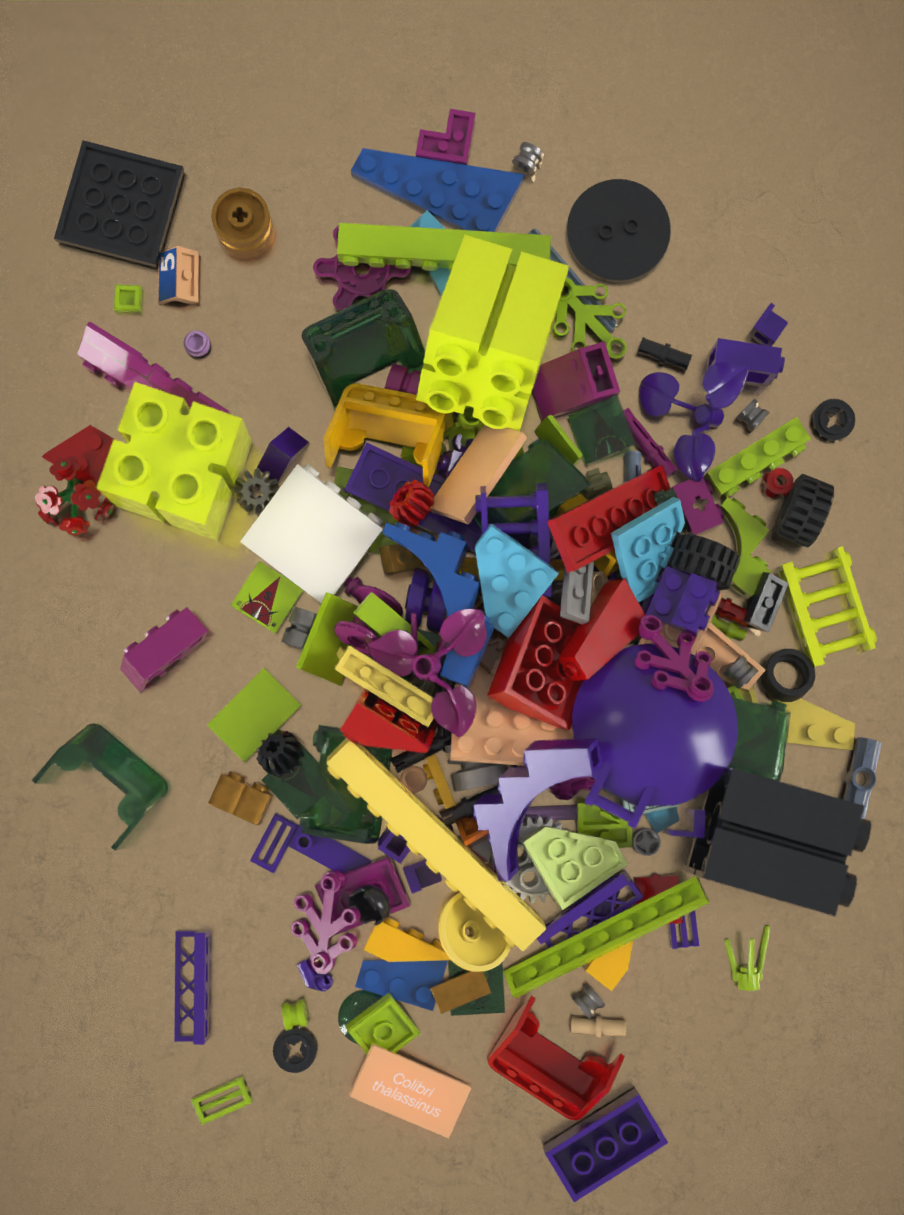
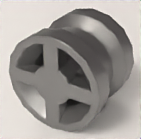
(528, 158)
(753, 414)
(740, 672)
(588, 1001)

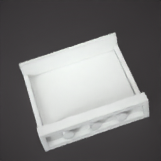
(313, 533)

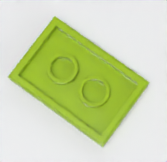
(321, 646)
(254, 714)

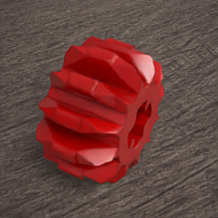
(411, 503)

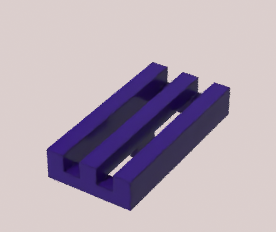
(285, 821)
(694, 933)

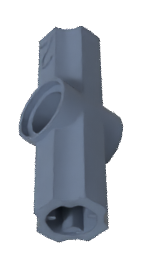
(864, 761)

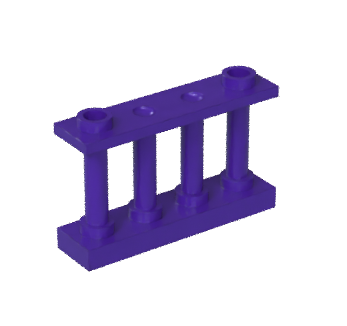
(537, 500)

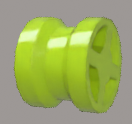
(294, 1014)

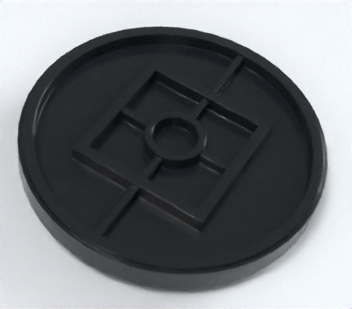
(618, 230)

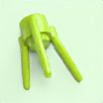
(749, 975)

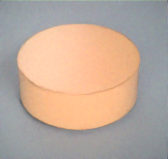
(414, 779)

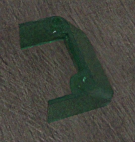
(120, 765)

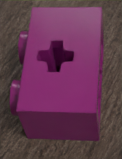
(700, 492)

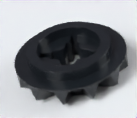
(846, 419)
(296, 1063)

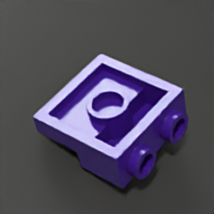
(683, 600)

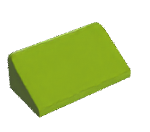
(552, 431)

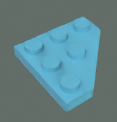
(646, 547)
(509, 579)

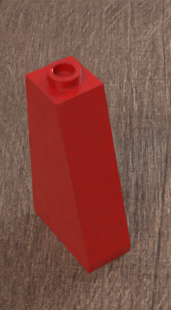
(610, 628)

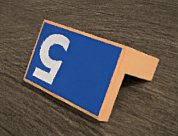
(178, 275)

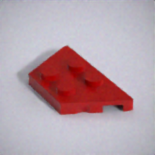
(90, 449)

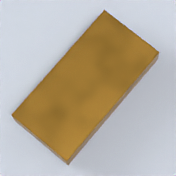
(460, 990)

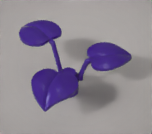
(723, 383)

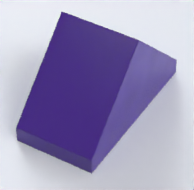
(282, 453)

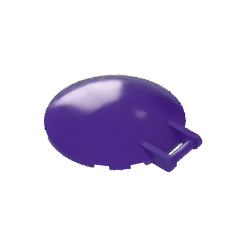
(651, 740)

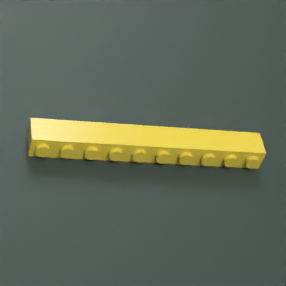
(436, 843)

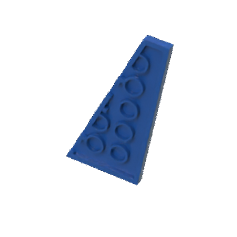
(452, 192)

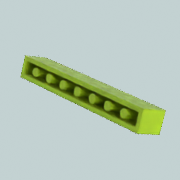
(424, 246)

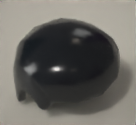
(371, 903)

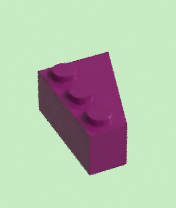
(162, 648)

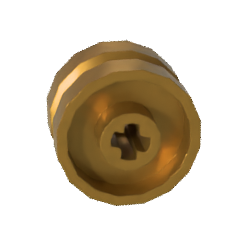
(245, 206)

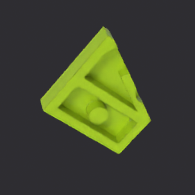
(602, 824)

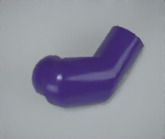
(312, 979)

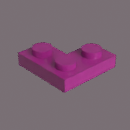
(453, 144)

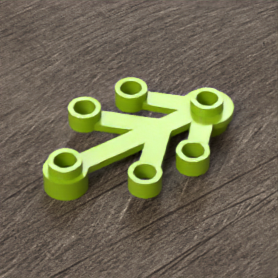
(585, 315)

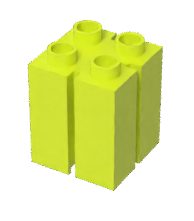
(490, 333)
(176, 461)

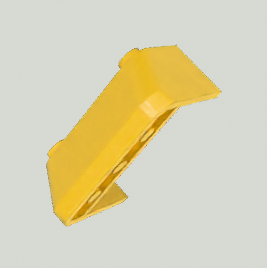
(387, 417)

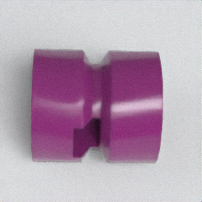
(403, 381)

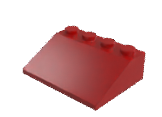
(529, 671)
(385, 726)

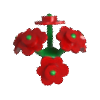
(78, 494)

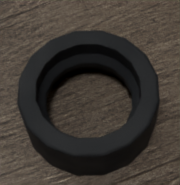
(800, 661)

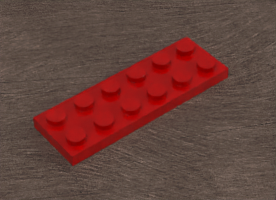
(586, 529)

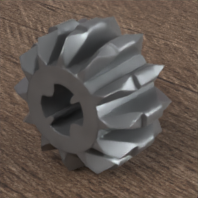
(248, 493)

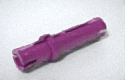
(653, 452)

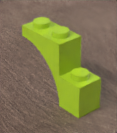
(748, 533)

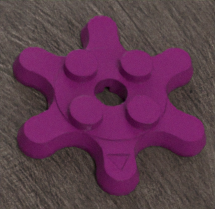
(350, 283)

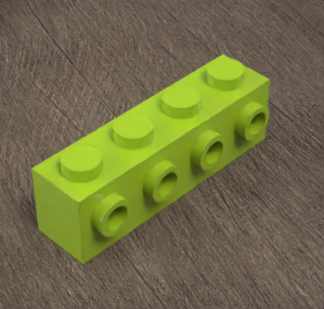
(757, 457)

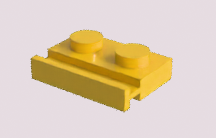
(442, 793)

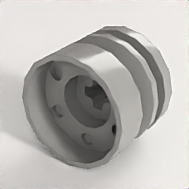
(475, 773)

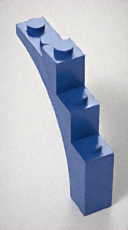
(458, 591)

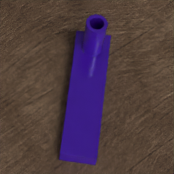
(327, 851)

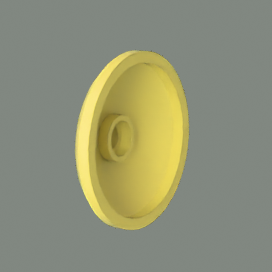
(484, 946)

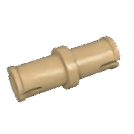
(598, 1027)

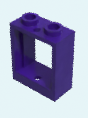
(762, 360)

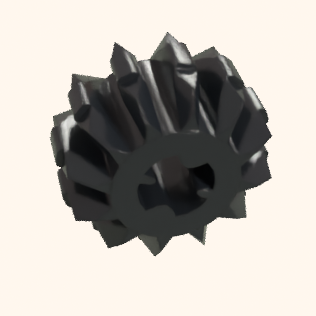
(279, 753)

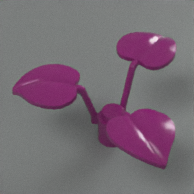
(467, 635)

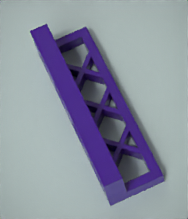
(589, 903)
(200, 988)

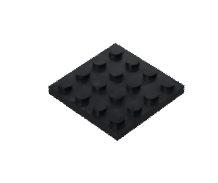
(119, 203)

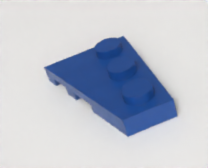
(403, 980)

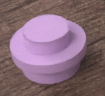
(196, 343)

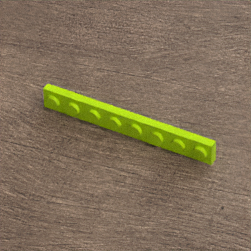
(606, 936)

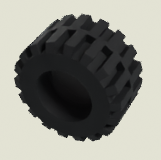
(805, 510)
(704, 558)

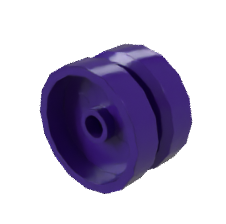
(423, 600)

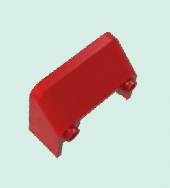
(548, 1070)

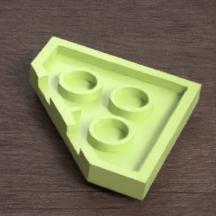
(572, 861)

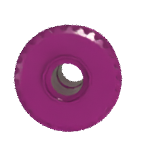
(356, 632)

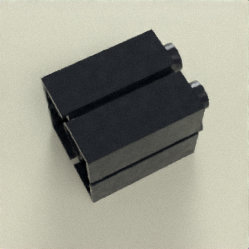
(780, 841)

